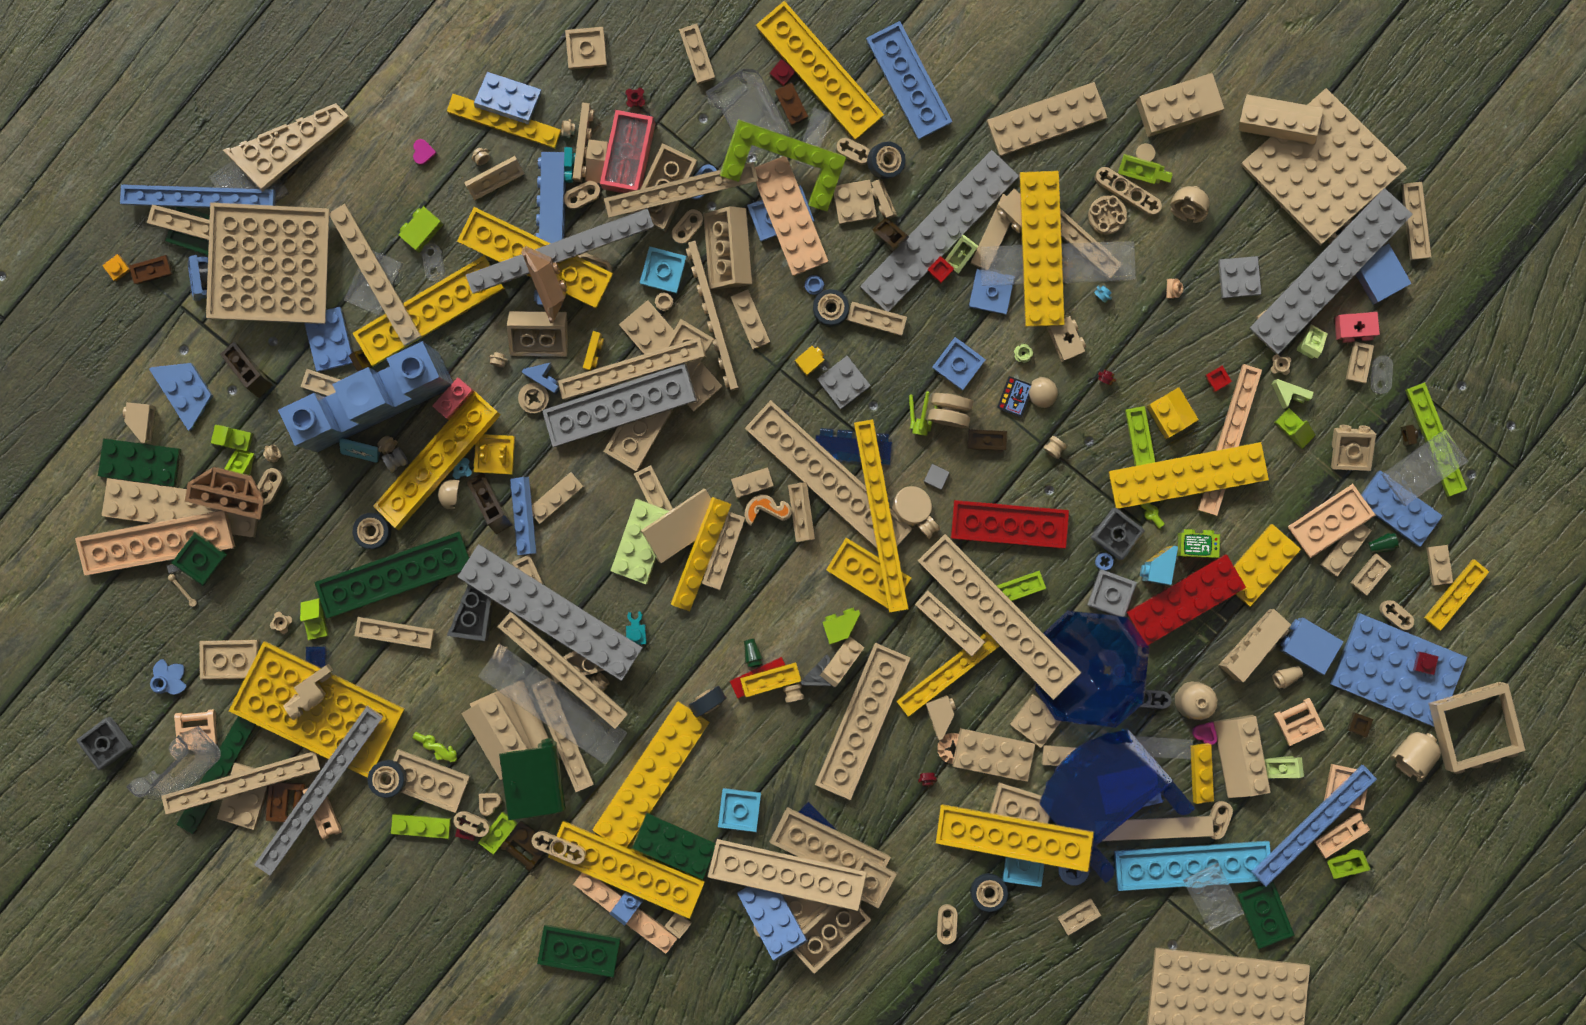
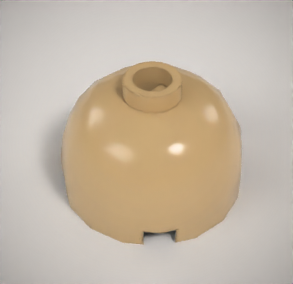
(1190, 203)

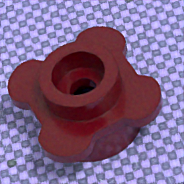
(635, 102)

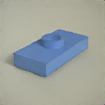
(626, 907)

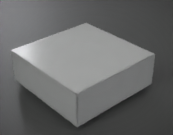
(936, 476)

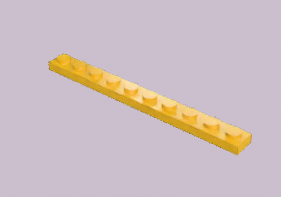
(881, 515)

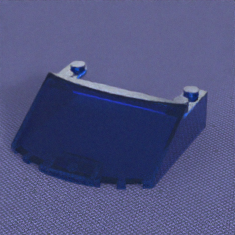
(1105, 786)

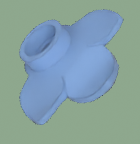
(170, 676)

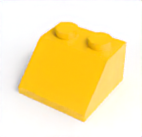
(1172, 413)

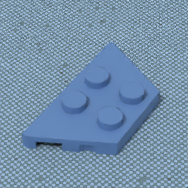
(184, 390)

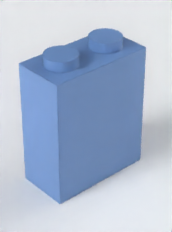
(1382, 275)
(1311, 645)

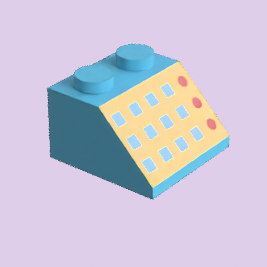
(1160, 567)

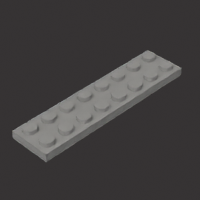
(619, 405)

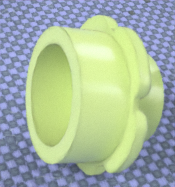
(1023, 348)

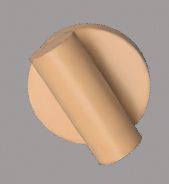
(1174, 288)

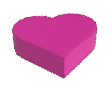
(423, 152)
(1205, 732)

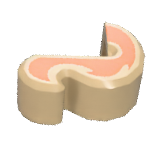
(766, 504)

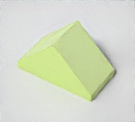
(961, 253)

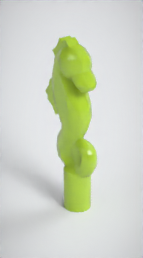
(1152, 514)
(440, 750)

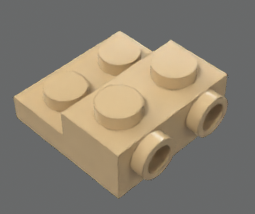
(1353, 448)

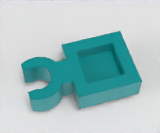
(569, 161)
(636, 632)

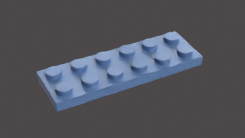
(909, 80)

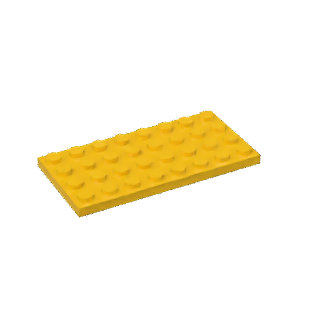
(323, 727)

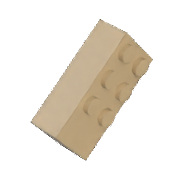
(1180, 105)
(667, 167)
(828, 934)

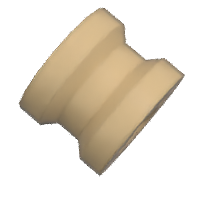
(1055, 447)
(928, 527)
(793, 692)

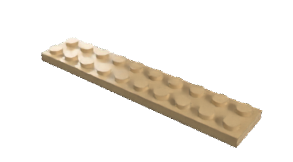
(819, 469)
(999, 616)

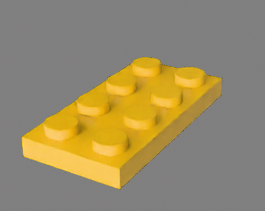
(1264, 562)
(861, 570)

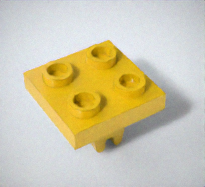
(494, 454)

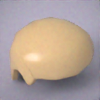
(1043, 392)
(448, 493)

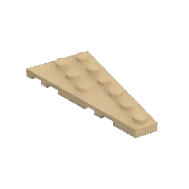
(281, 148)

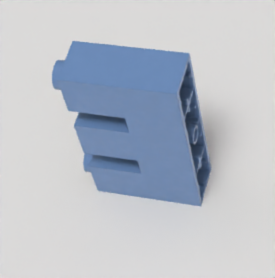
(367, 398)

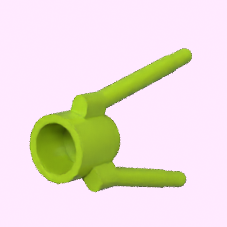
(920, 426)

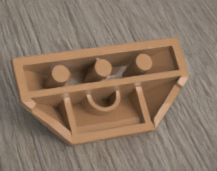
(546, 280)
(226, 492)

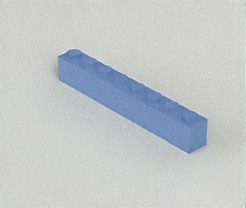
(551, 200)

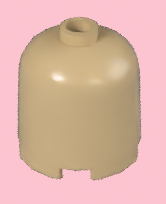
(1196, 700)
(1417, 755)

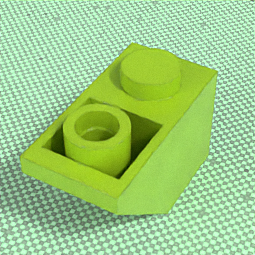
(840, 627)

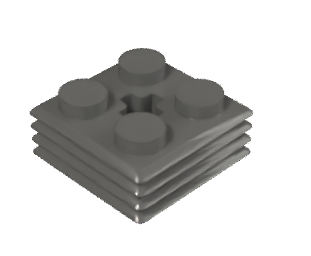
(1129, 531)
(92, 742)

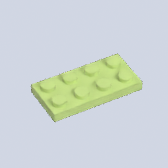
(634, 554)

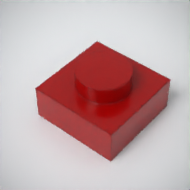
(940, 269)
(1218, 378)

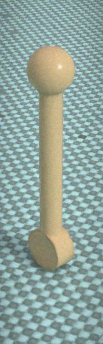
(192, 602)

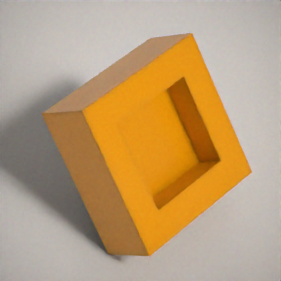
(116, 267)

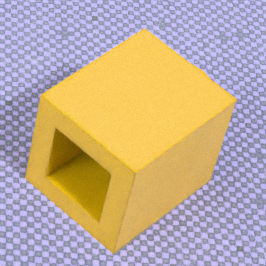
(810, 360)

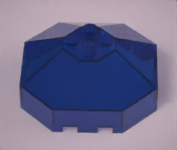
(1091, 644)

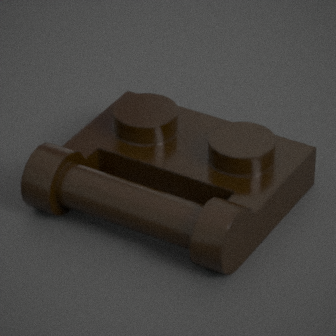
(523, 836)

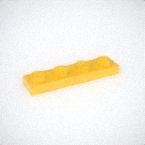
(1456, 594)

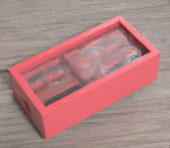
(627, 152)

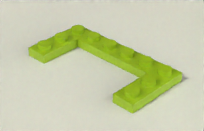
(749, 134)

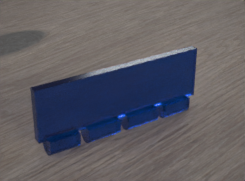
(846, 448)

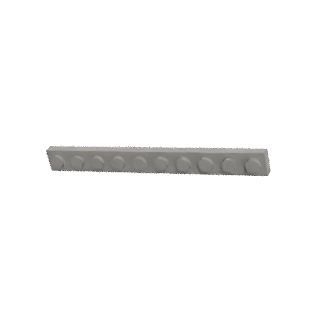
(562, 250)
(318, 790)

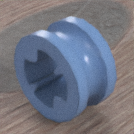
(1098, 560)

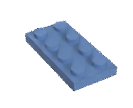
(1411, 521)
(773, 921)

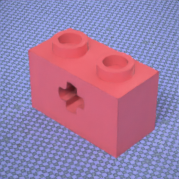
(1366, 321)
(453, 398)

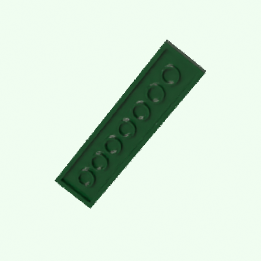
(392, 575)

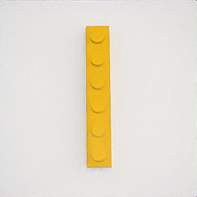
(533, 131)
(700, 554)
(945, 676)

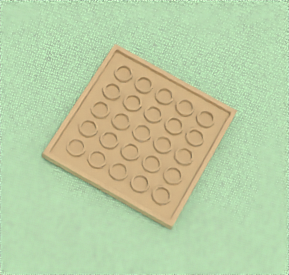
(1328, 180)
(267, 263)

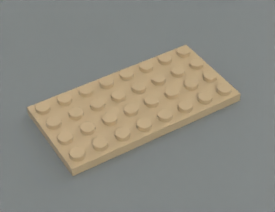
(1225, 990)

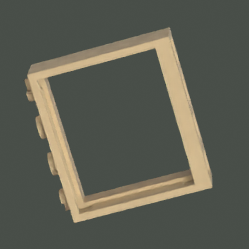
(1442, 731)

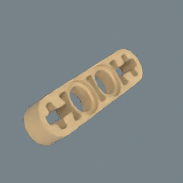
(1129, 188)

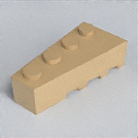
(1255, 646)

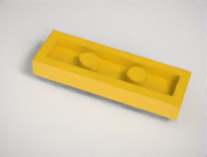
(770, 679)
(1202, 773)

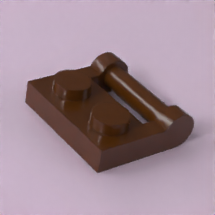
(278, 800)

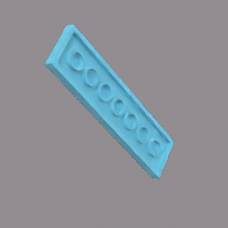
(1172, 865)

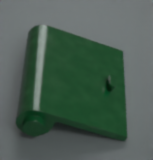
(536, 779)

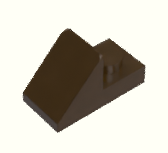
(890, 234)

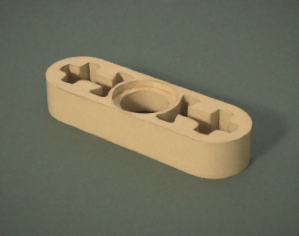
(547, 837)

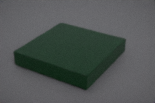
(199, 558)

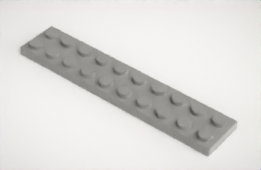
(939, 231)
(1330, 271)
(550, 612)

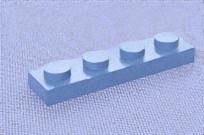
(523, 516)

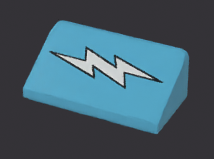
(359, 450)

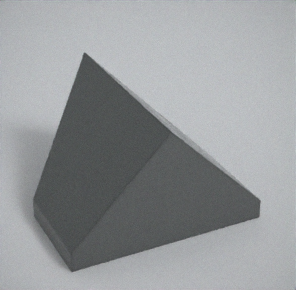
(814, 677)

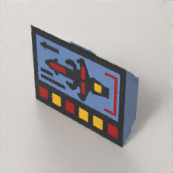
(1014, 397)

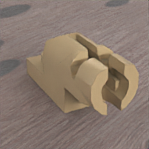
(309, 693)

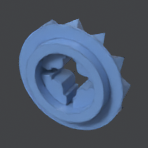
(1070, 879)

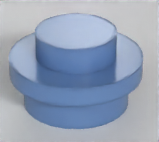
(814, 285)

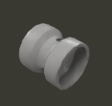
(395, 459)

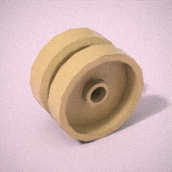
(951, 406)

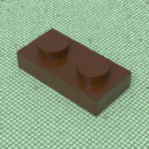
(791, 104)
(151, 269)

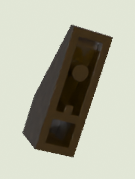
(246, 370)
(489, 504)

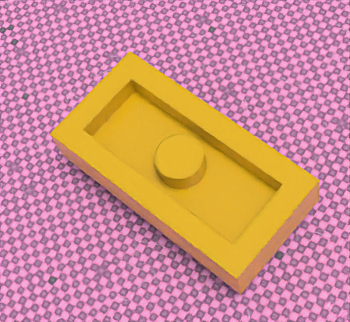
(591, 359)

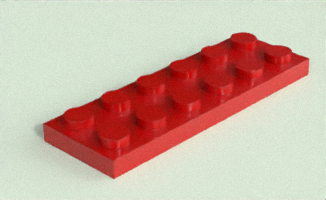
(1009, 524)
(1186, 599)

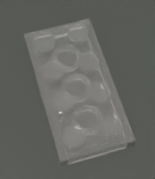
(1424, 467)

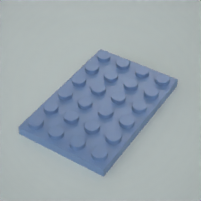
(1380, 668)

